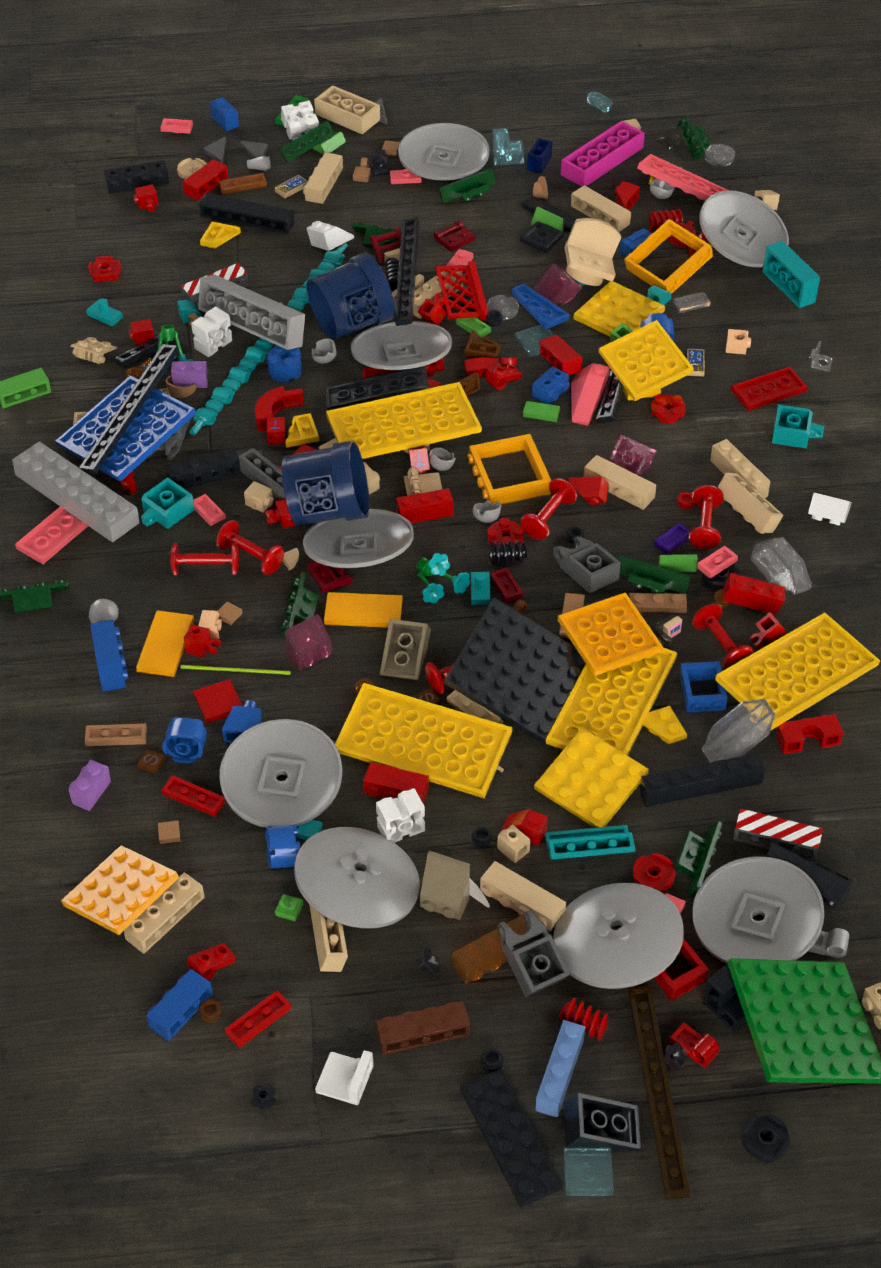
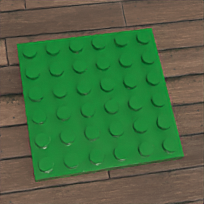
(806, 1021)

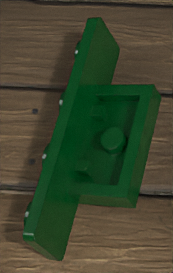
(694, 137)
(307, 141)
(468, 187)
(372, 230)
(652, 576)
(35, 597)
(301, 604)
(696, 854)

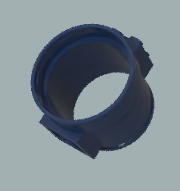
(351, 297)
(326, 484)

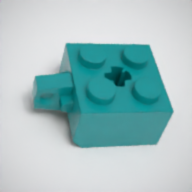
(794, 427)
(166, 504)

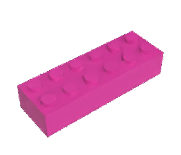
(602, 154)

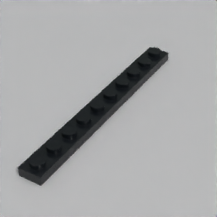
(407, 272)
(129, 409)

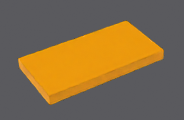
(362, 609)
(164, 643)

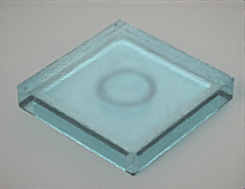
(530, 338)
(588, 1172)

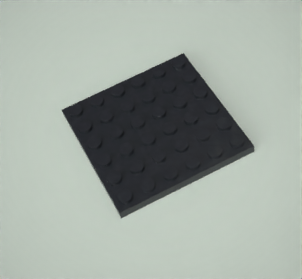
(517, 670)

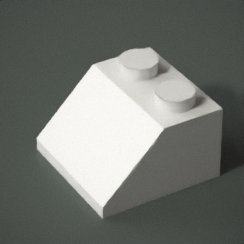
(327, 236)
(830, 508)

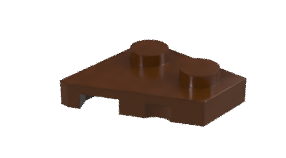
(482, 347)

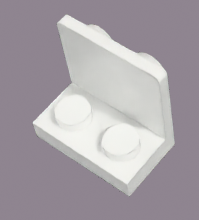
(345, 1077)

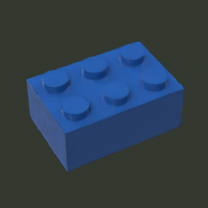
(108, 655)

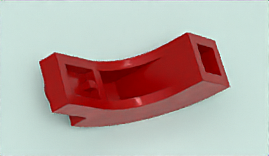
(275, 401)

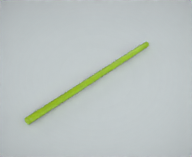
(235, 669)

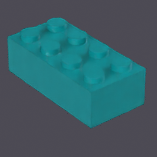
(791, 274)

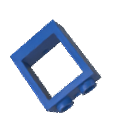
(701, 672)

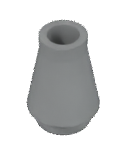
(260, 163)

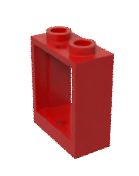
(687, 981)

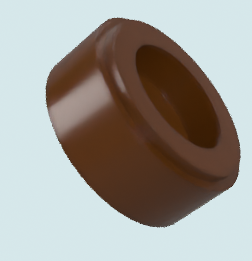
(520, 606)
(210, 1010)

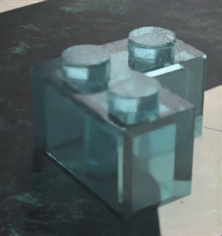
(504, 150)

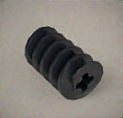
(391, 269)
(507, 552)

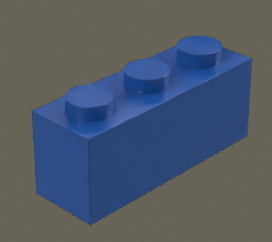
(179, 1004)

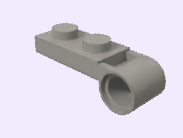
(832, 943)

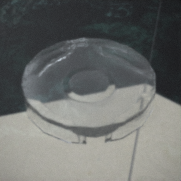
(720, 154)
(507, 306)

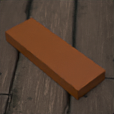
(242, 183)

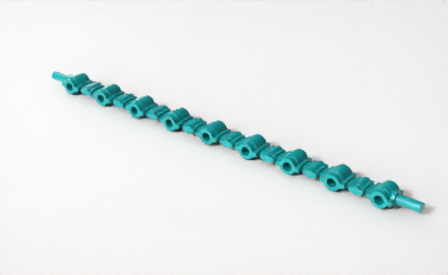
(258, 353)

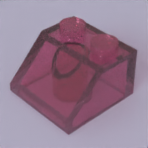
(558, 285)
(632, 455)
(308, 642)

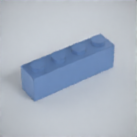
(560, 1068)

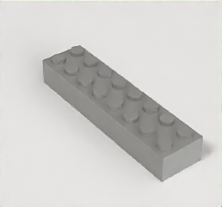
(253, 312)
(76, 491)

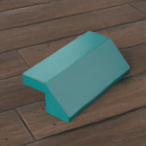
(589, 842)

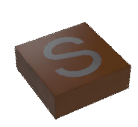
(428, 696)
(151, 761)

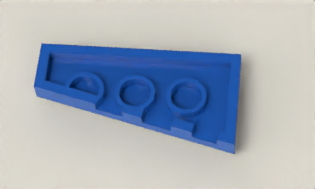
(539, 307)

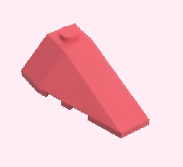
(587, 391)

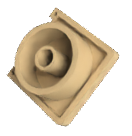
(591, 251)

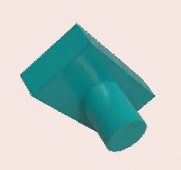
(104, 313)
(480, 588)

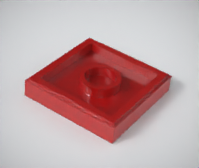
(216, 700)

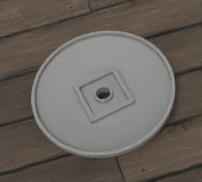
(443, 151)
(734, 212)
(401, 346)
(359, 541)
(277, 749)
(758, 887)
(353, 897)
(620, 957)

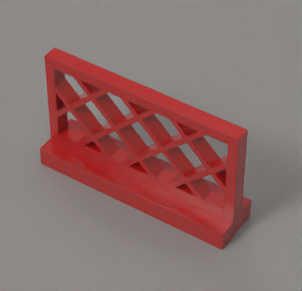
(473, 290)

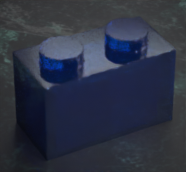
(539, 155)

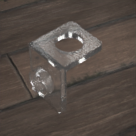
(816, 357)

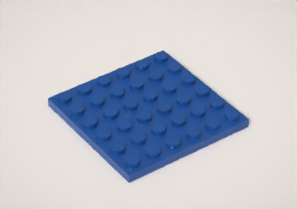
(150, 428)

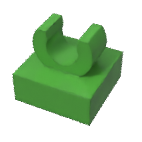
(289, 907)

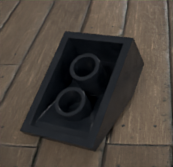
(601, 1124)

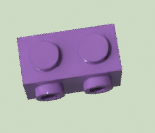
(190, 373)
(89, 785)

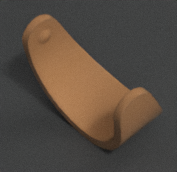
(540, 188)
(179, 392)

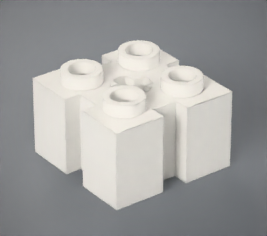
(298, 118)
(211, 331)
(400, 815)

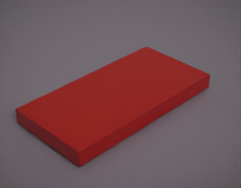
(769, 388)

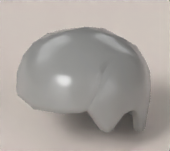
(661, 189)
(324, 351)
(441, 459)
(487, 512)
(103, 610)

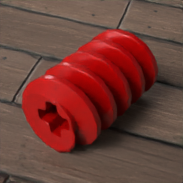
(660, 218)
(578, 1015)

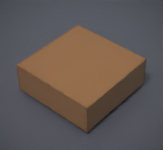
(391, 147)
(229, 613)
(169, 832)

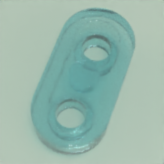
(599, 101)

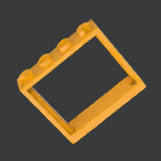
(685, 271)
(515, 492)

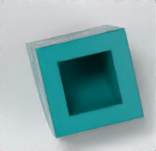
(659, 295)
(185, 308)

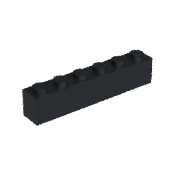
(247, 213)
(702, 779)

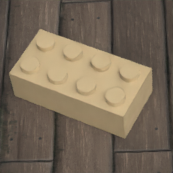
(347, 109)

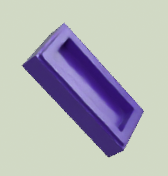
(672, 538)

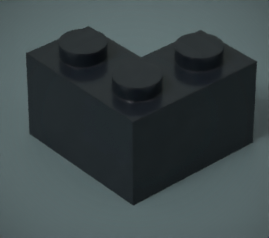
(723, 999)

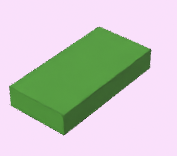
(474, 324)
(541, 411)
(679, 563)

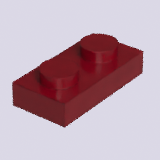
(506, 585)

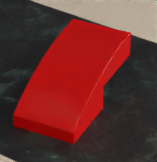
(480, 365)

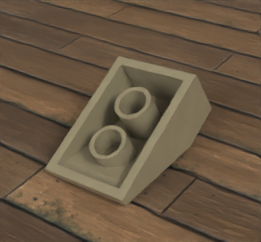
(405, 649)
(445, 885)

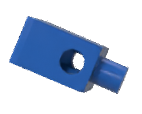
(240, 720)

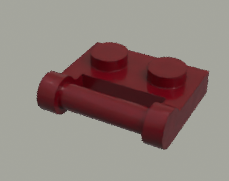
(456, 240)
(379, 251)
(325, 577)

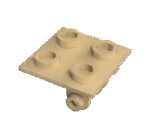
(92, 350)
(421, 483)

